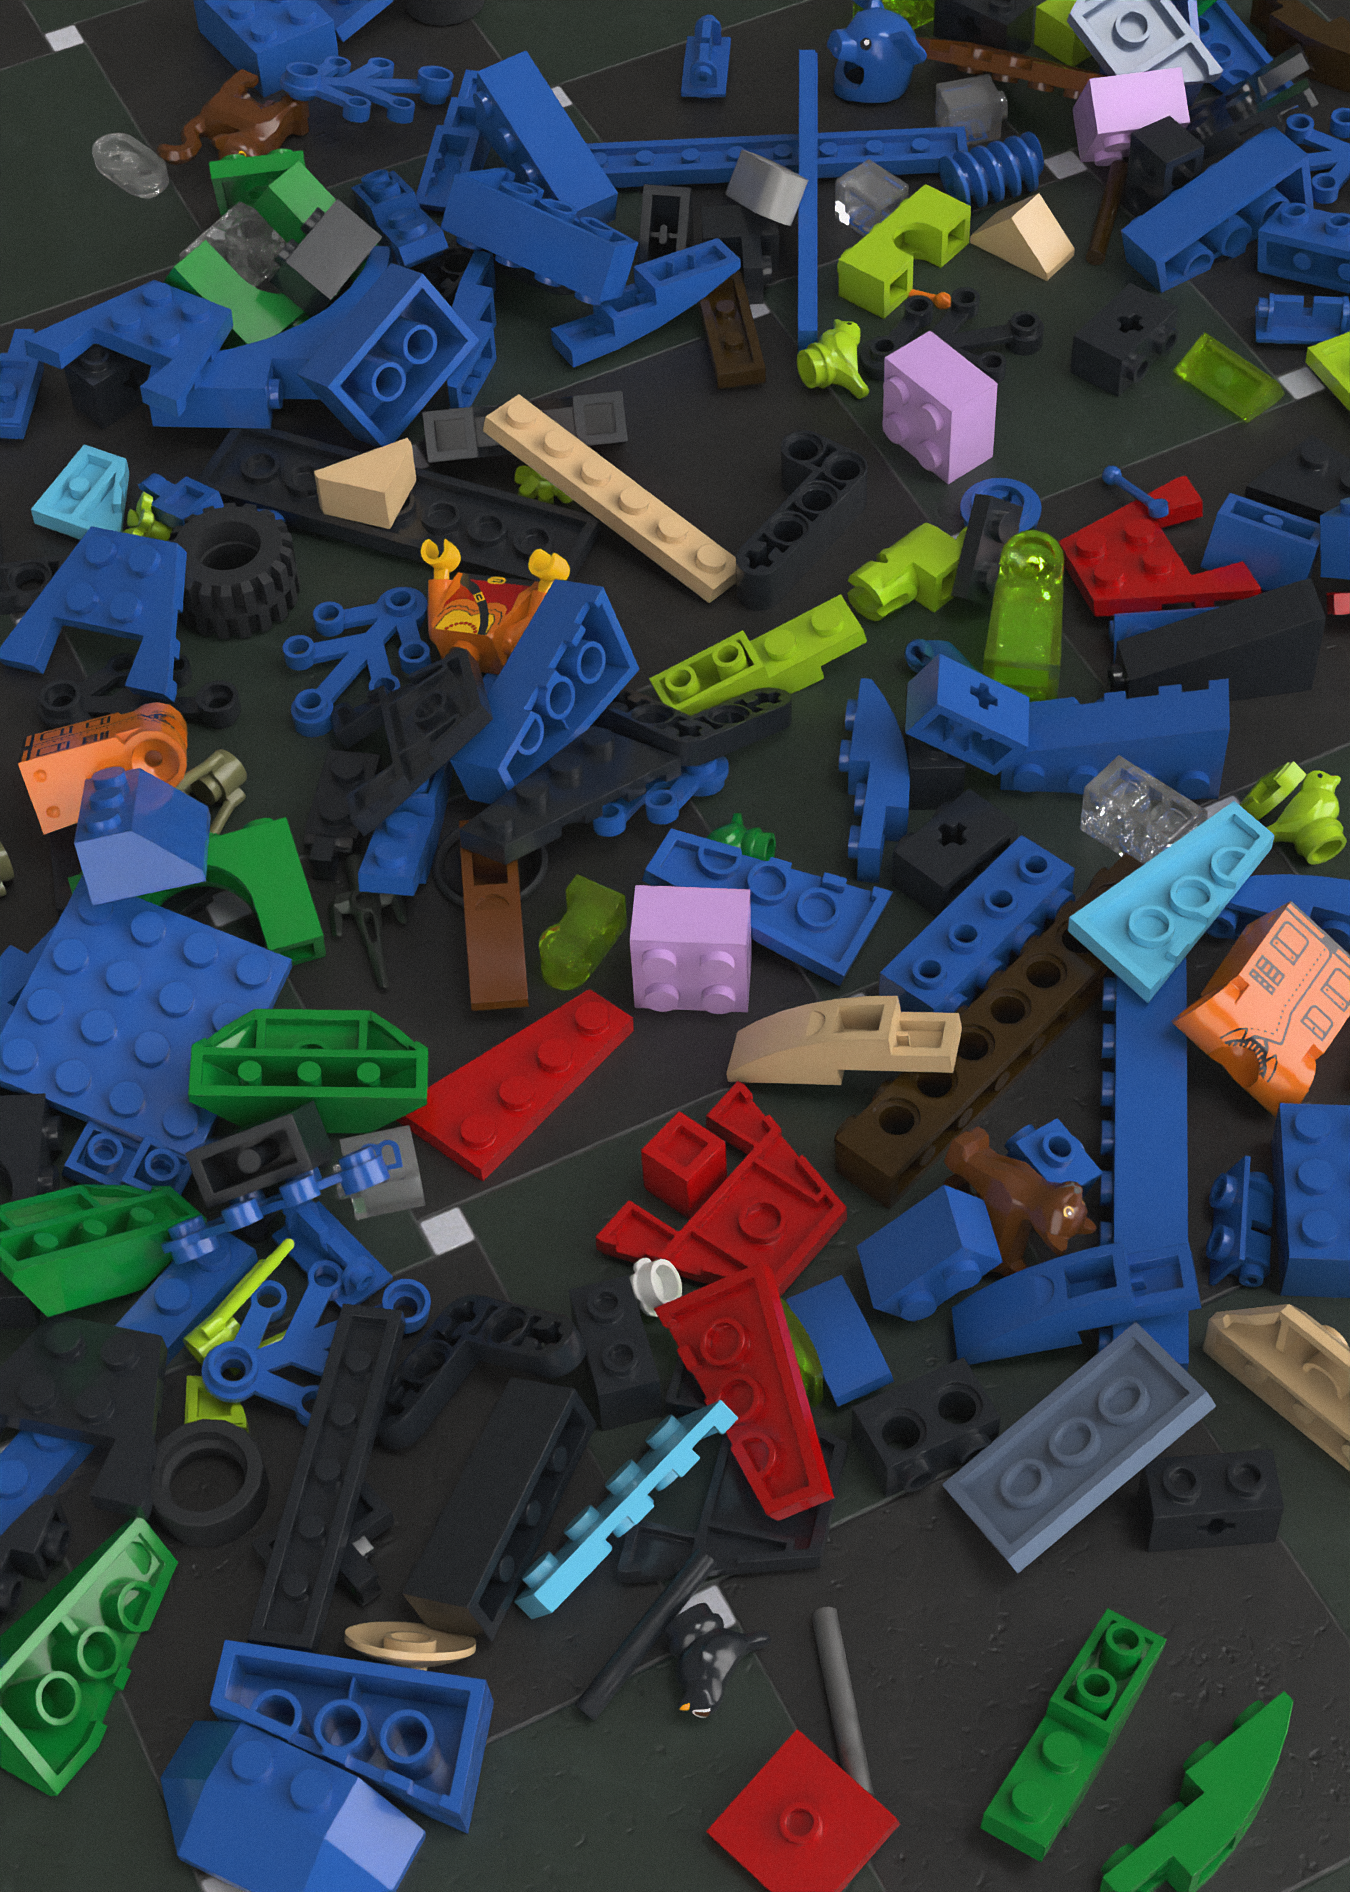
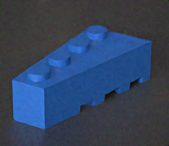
(548, 690)

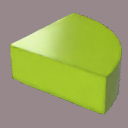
(1272, 789)
(203, 1405)

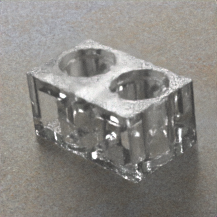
(244, 243)
(1136, 811)

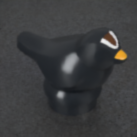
(707, 1656)

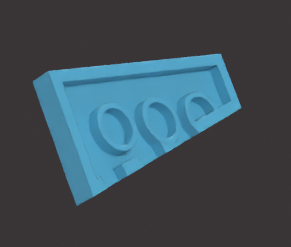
(1167, 904)
(670, 1456)

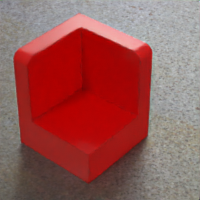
(684, 1164)

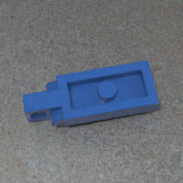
(18, 386)

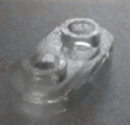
(130, 165)

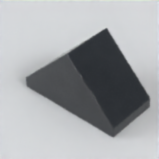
(665, 221)

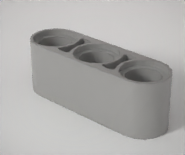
(766, 187)

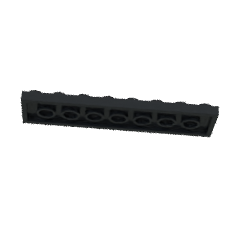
(486, 525)

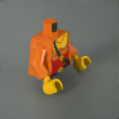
(482, 610)

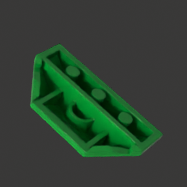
(277, 1059)
(87, 1242)

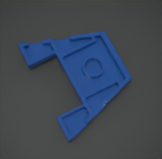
(149, 325)
(115, 588)

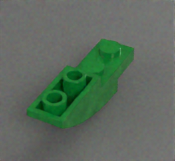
(1074, 1736)
(1222, 1797)

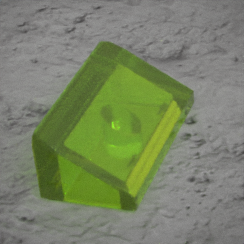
(1228, 378)

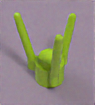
(220, 1325)

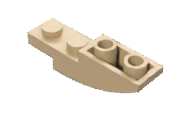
(843, 1034)

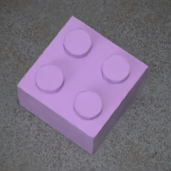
(1122, 104)
(939, 407)
(691, 948)

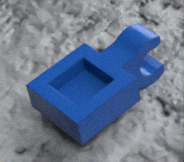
(177, 501)

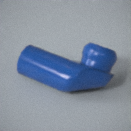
(921, 652)

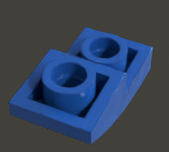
(114, 1159)
(842, 1340)

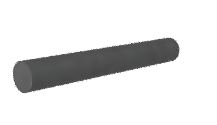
(841, 1696)

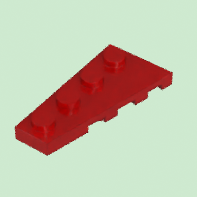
(509, 1090)
(743, 1354)

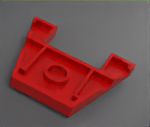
(1132, 567)
(764, 1211)

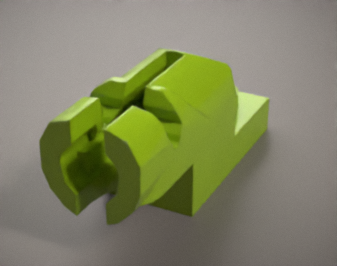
(913, 568)

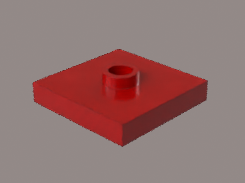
(803, 1822)

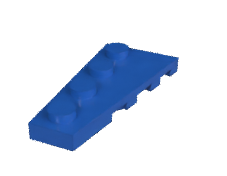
(1233, 47)
(792, 912)

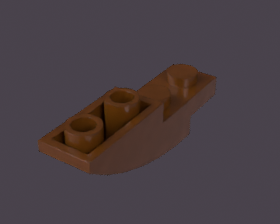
(493, 932)

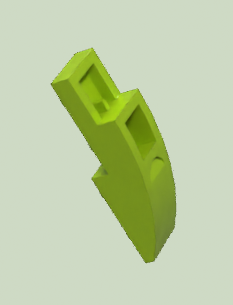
(781, 659)

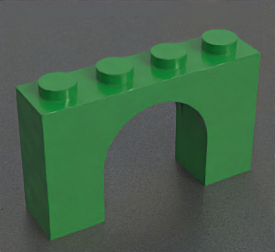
(255, 312)
(268, 876)

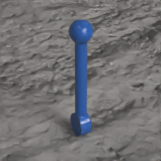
(1156, 507)

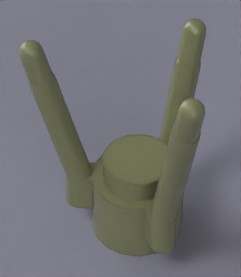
(217, 781)

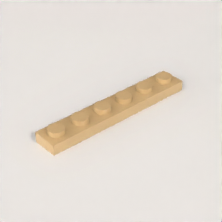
(613, 497)

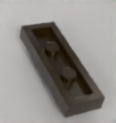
(732, 335)

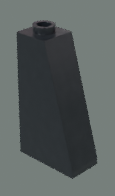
(1259, 643)

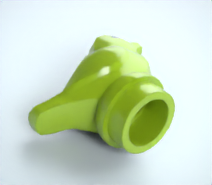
(833, 360)
(1312, 819)

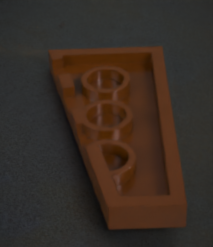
(1009, 66)

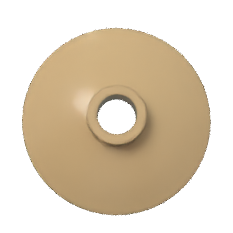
(408, 1644)

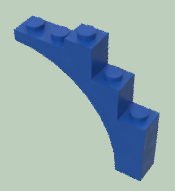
(253, 379)

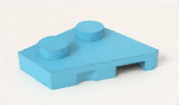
(85, 495)

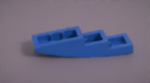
(454, 148)
(659, 294)
(477, 309)

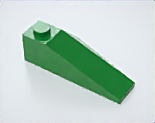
(74, 1655)

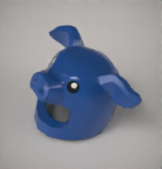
(882, 46)

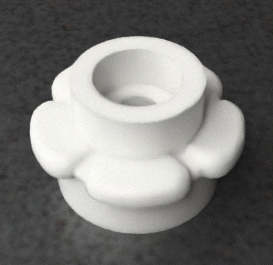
(655, 1284)

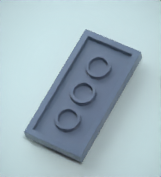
(1078, 1446)

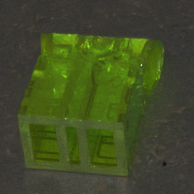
(1027, 617)

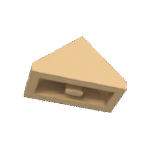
(1026, 237)
(368, 485)

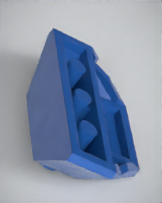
(281, 1816)

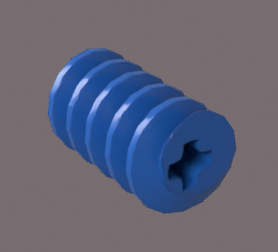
(992, 169)

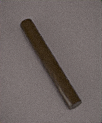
(1107, 212)

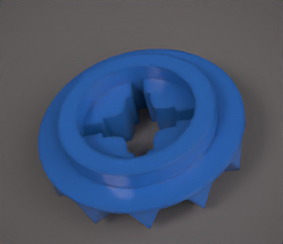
(1007, 490)

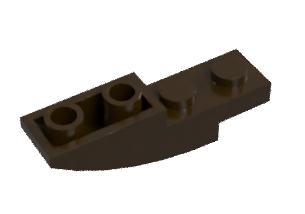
(1322, 41)

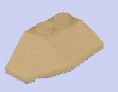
(1291, 1367)

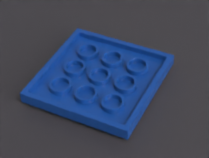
(118, 1010)

